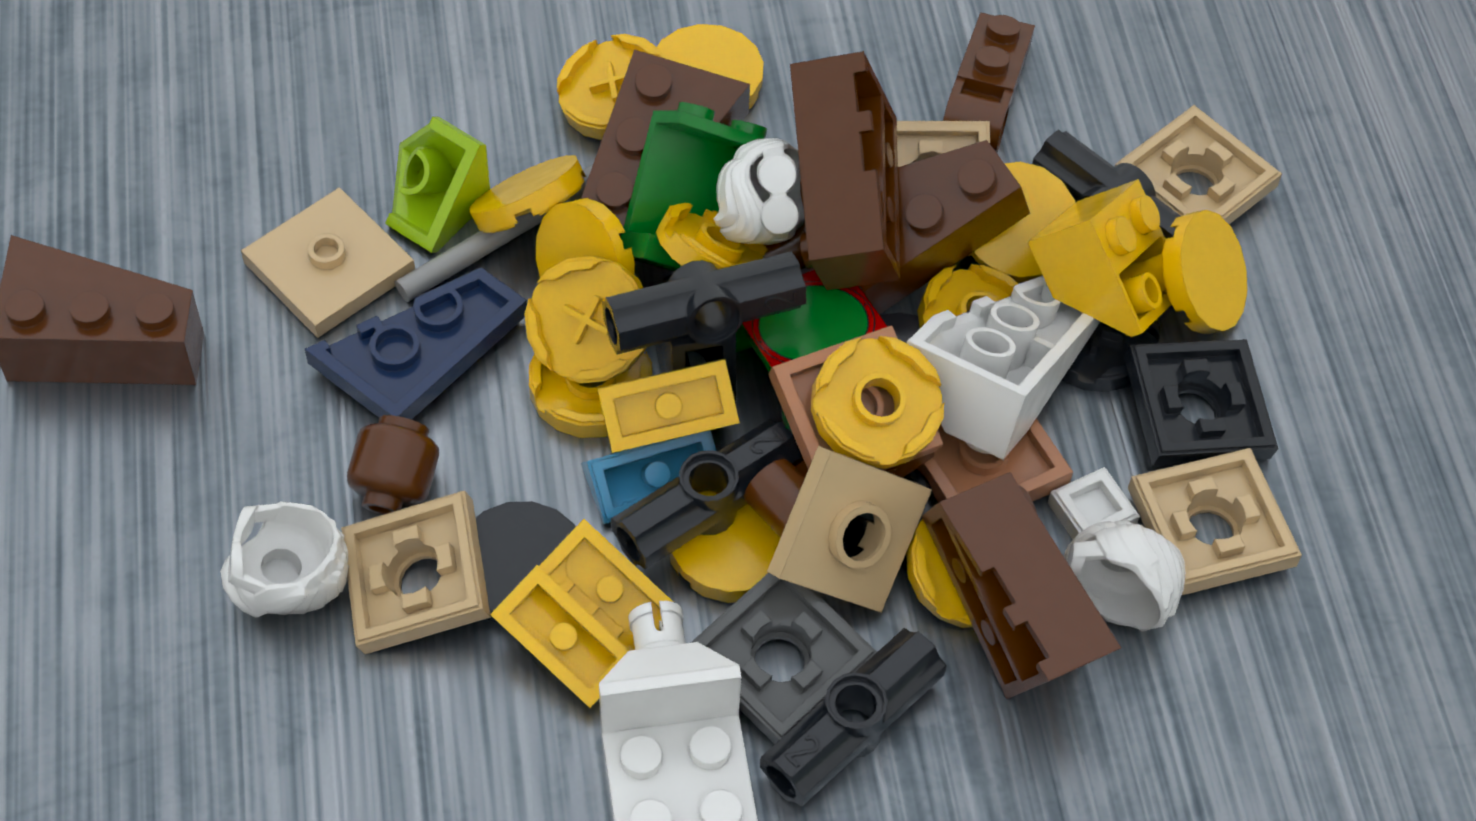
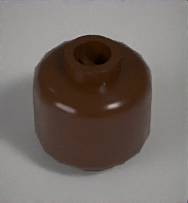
(392, 464)

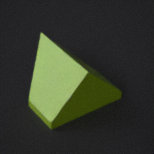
(436, 183)

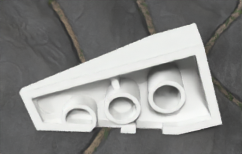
(1002, 362)

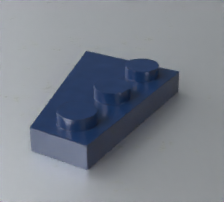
(418, 353)

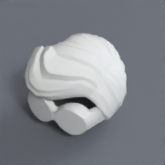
(760, 193)
(289, 565)
(1128, 573)

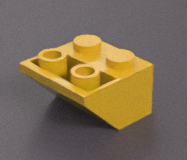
(1107, 258)

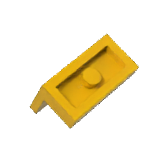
(668, 405)

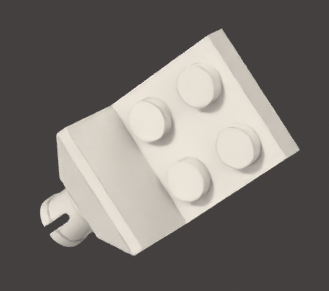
(673, 728)

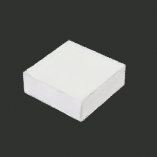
(1091, 501)

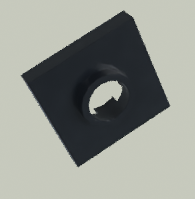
(1222, 376)

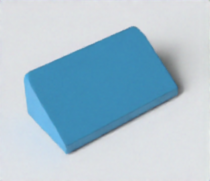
(635, 473)

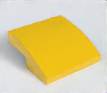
(577, 610)

